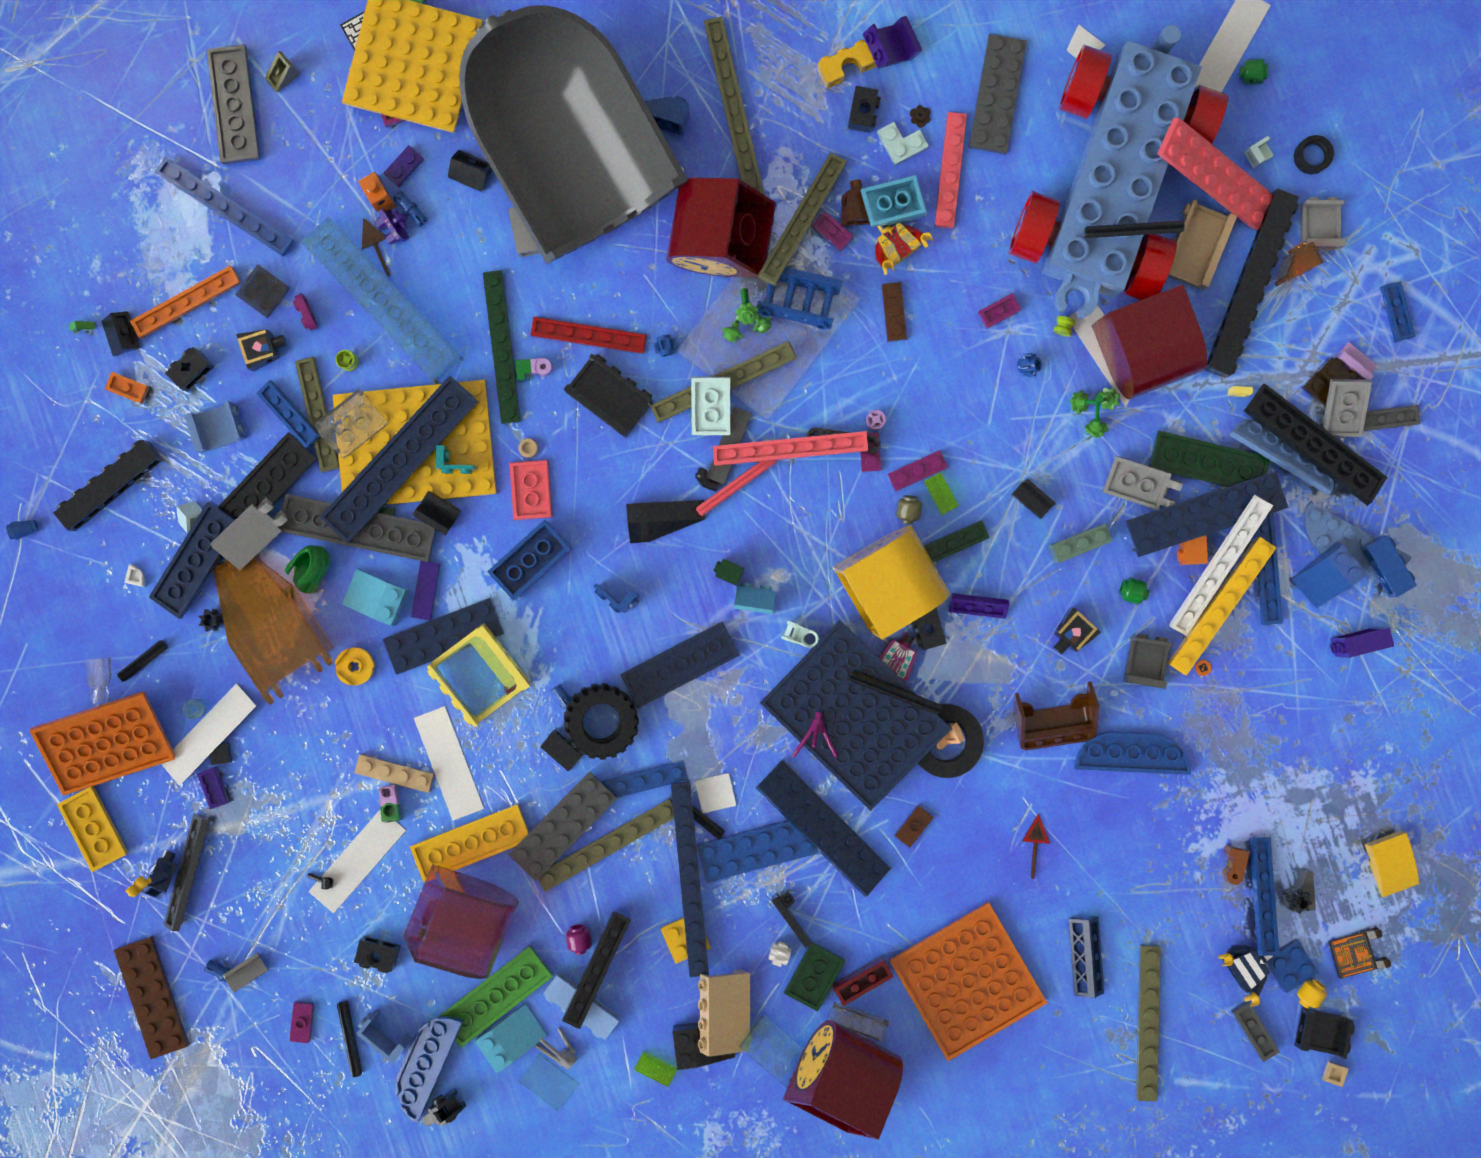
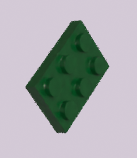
(814, 976)

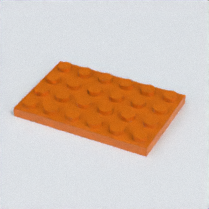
(102, 743)

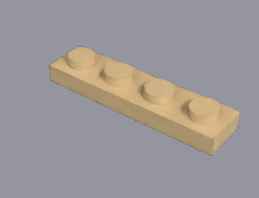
(394, 773)

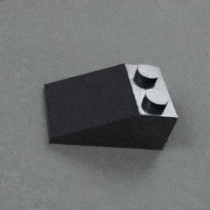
(687, 1050)

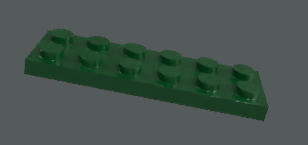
(1205, 460)

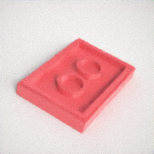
(530, 490)

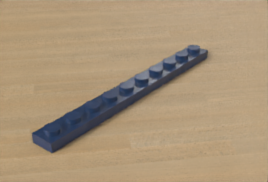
(689, 879)

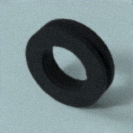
(972, 750)

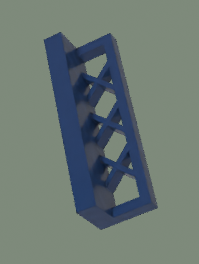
(1093, 959)

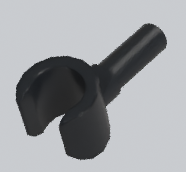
(326, 882)

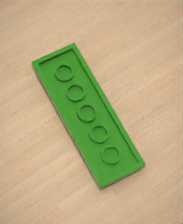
(499, 994)

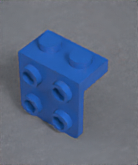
(629, 601)

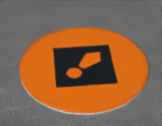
(1203, 667)

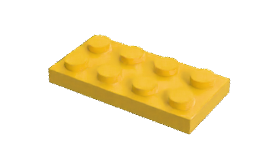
(92, 828)

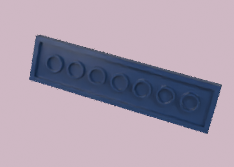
(1202, 514)
(823, 828)

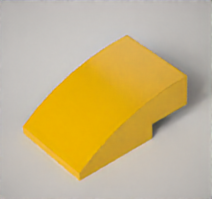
(1392, 863)

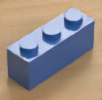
(1389, 566)

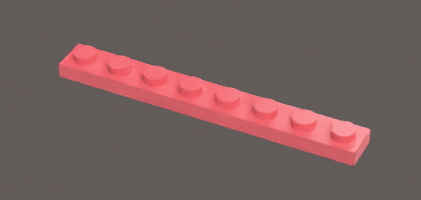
(790, 448)

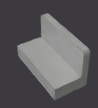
(245, 972)

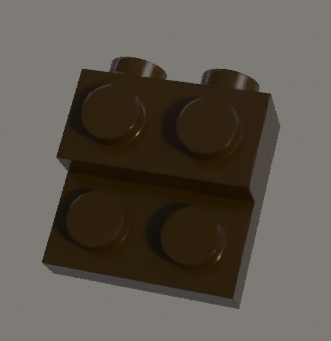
(1319, 382)

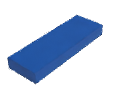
(1397, 311)

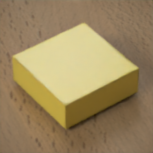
(1240, 391)

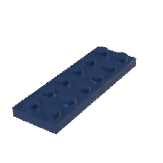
(191, 562)
(433, 638)
(680, 664)

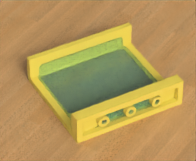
(478, 675)

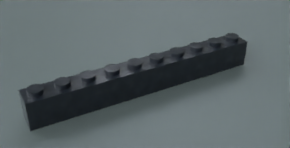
(1251, 283)

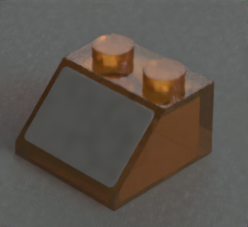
(1299, 261)

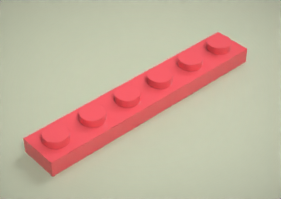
(950, 170)

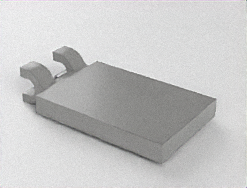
(1140, 483)
(249, 534)

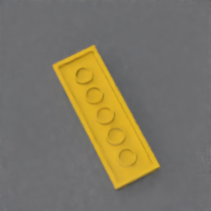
(471, 841)

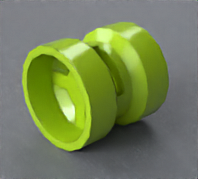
(343, 360)

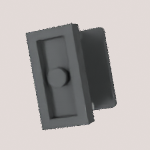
(1147, 661)

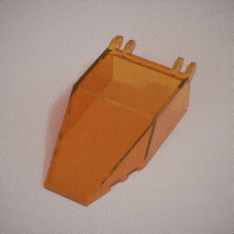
(268, 624)

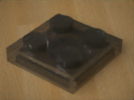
(262, 291)

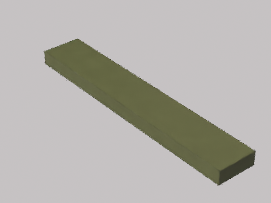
(316, 409)

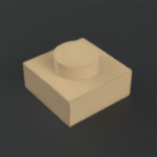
(1335, 1074)

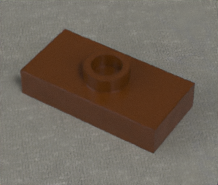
(913, 826)

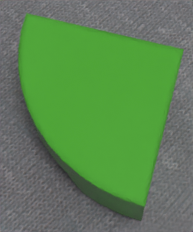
(85, 325)

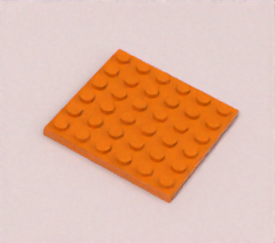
(968, 981)

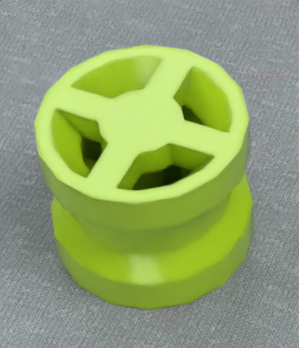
(1064, 326)

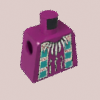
(899, 656)

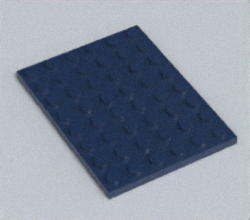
(871, 732)

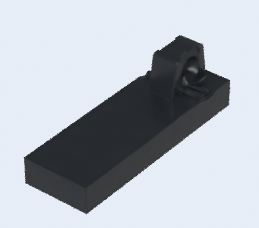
(782, 903)

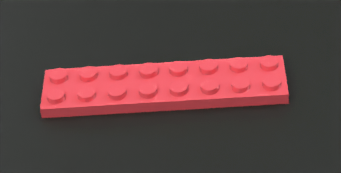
(1215, 173)

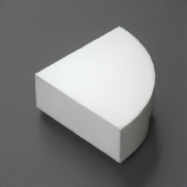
(135, 576)

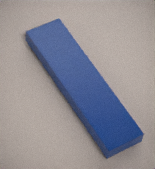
(288, 414)

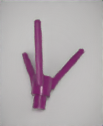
(816, 727)

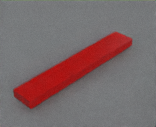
(588, 335)

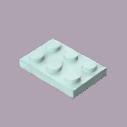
(710, 405)

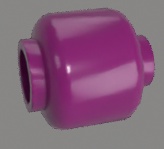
(578, 939)

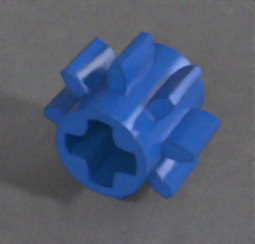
(665, 345)
(1029, 365)

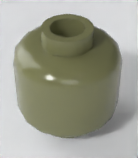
(909, 509)

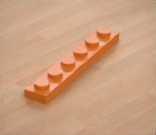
(185, 302)

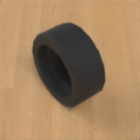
(1326, 147)

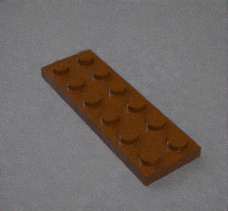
(151, 997)

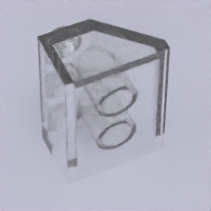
(351, 424)
(862, 1023)

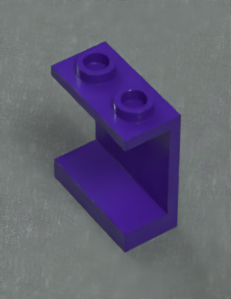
(892, 43)

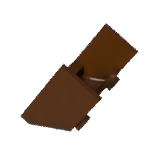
(1058, 724)

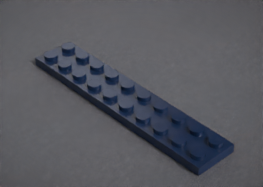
(399, 459)

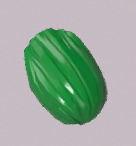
(309, 567)

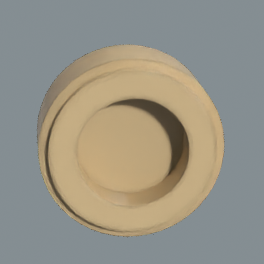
(528, 448)

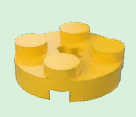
(354, 655)

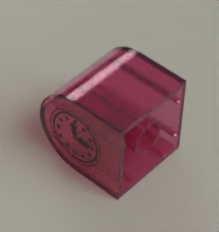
(459, 923)

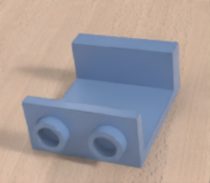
(215, 427)
(379, 1041)

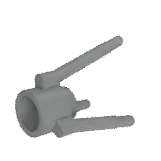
(565, 1058)

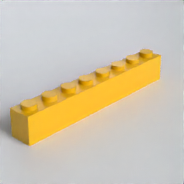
(1221, 605)

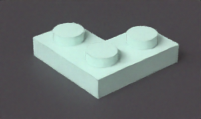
(901, 148)

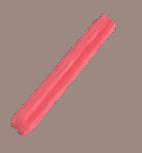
(734, 486)

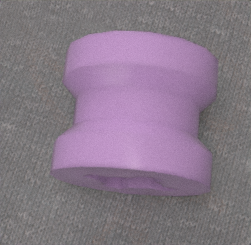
(877, 417)

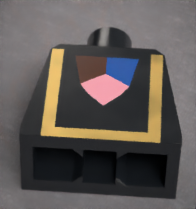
(260, 348)
(1074, 632)

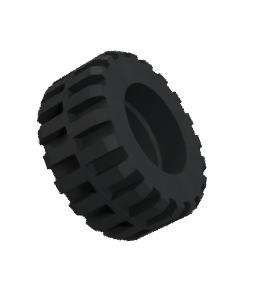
(606, 746)

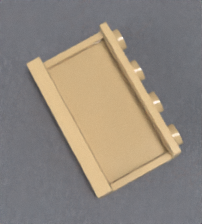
(1200, 244)
(724, 1012)

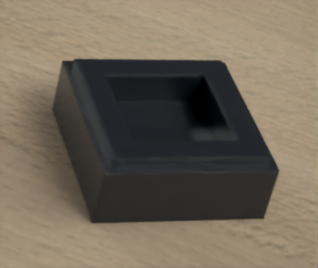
(221, 754)

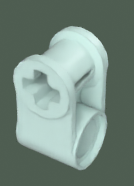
(798, 634)

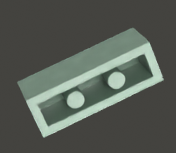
(1080, 543)

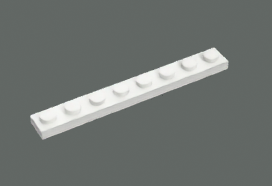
(1220, 565)

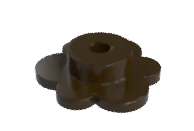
(916, 119)

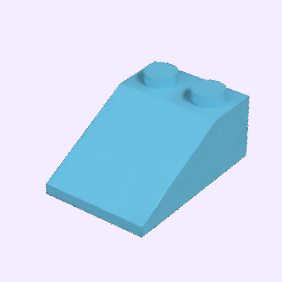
(894, 202)
(375, 597)
(754, 599)
(510, 1038)

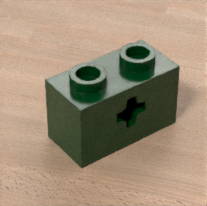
(728, 571)

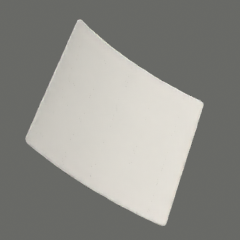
(715, 793)

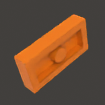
(127, 388)

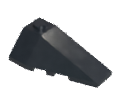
(659, 519)

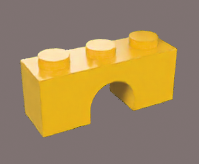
(831, 67)

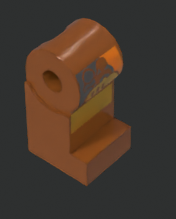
(1236, 864)

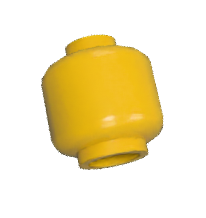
(1312, 994)

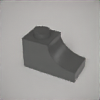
(1305, 882)

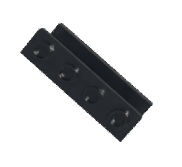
(609, 395)

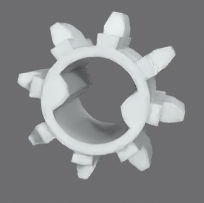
(779, 953)

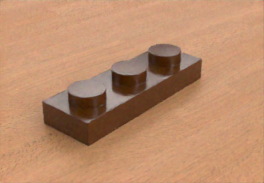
(894, 312)

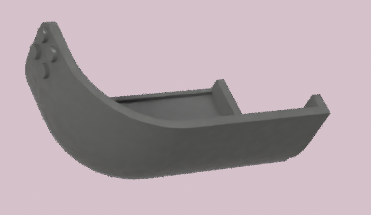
(563, 127)

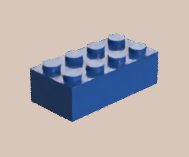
(529, 560)

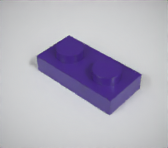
(403, 166)

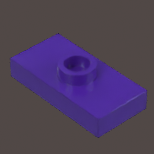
(213, 787)

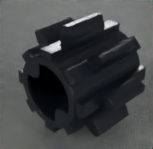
(207, 616)
(1292, 899)

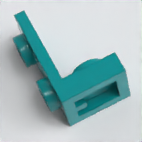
(443, 457)

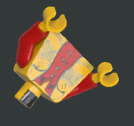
(897, 244)

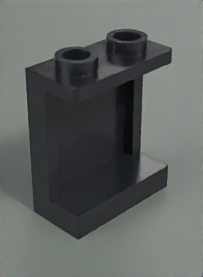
(1324, 1032)

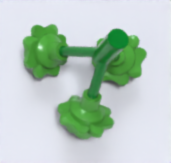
(746, 314)
(1107, 398)

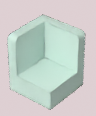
(1259, 152)
(188, 514)

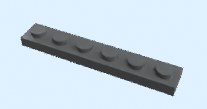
(186, 871)

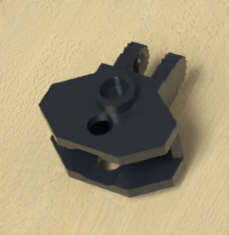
(444, 1109)

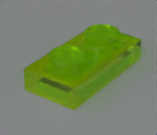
(940, 493)
(655, 1069)

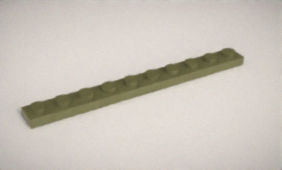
(732, 103)

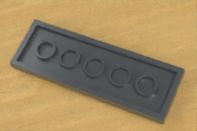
(997, 94)
(233, 104)
(562, 826)

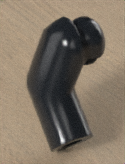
(704, 481)

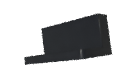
(469, 170)
(120, 333)
(1033, 498)
(437, 512)
(561, 750)

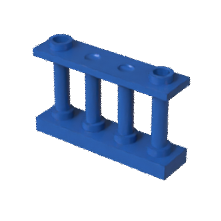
(812, 283)

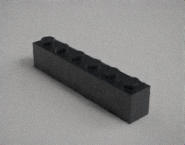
(108, 485)
(596, 970)

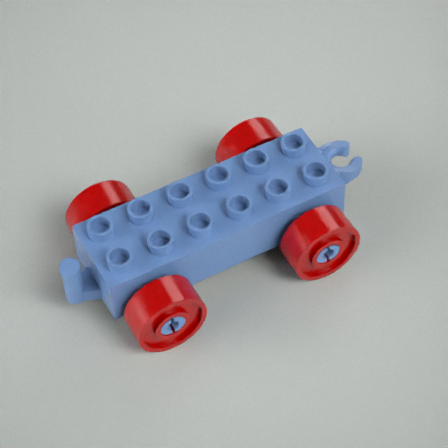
(1117, 171)

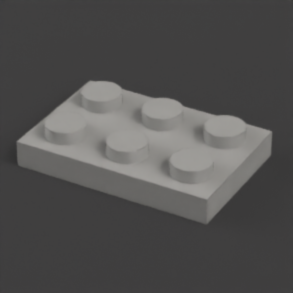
(1347, 407)

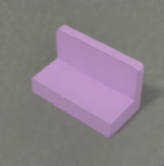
(1357, 362)

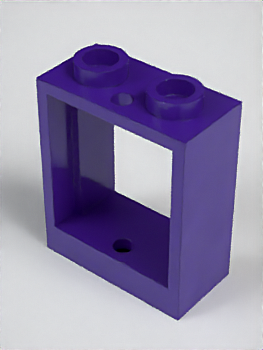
(1361, 642)

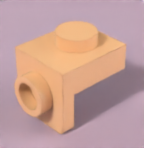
(954, 736)

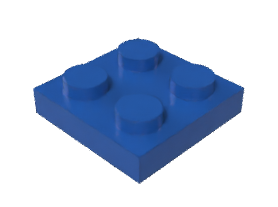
(1292, 966)

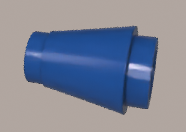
(20, 529)

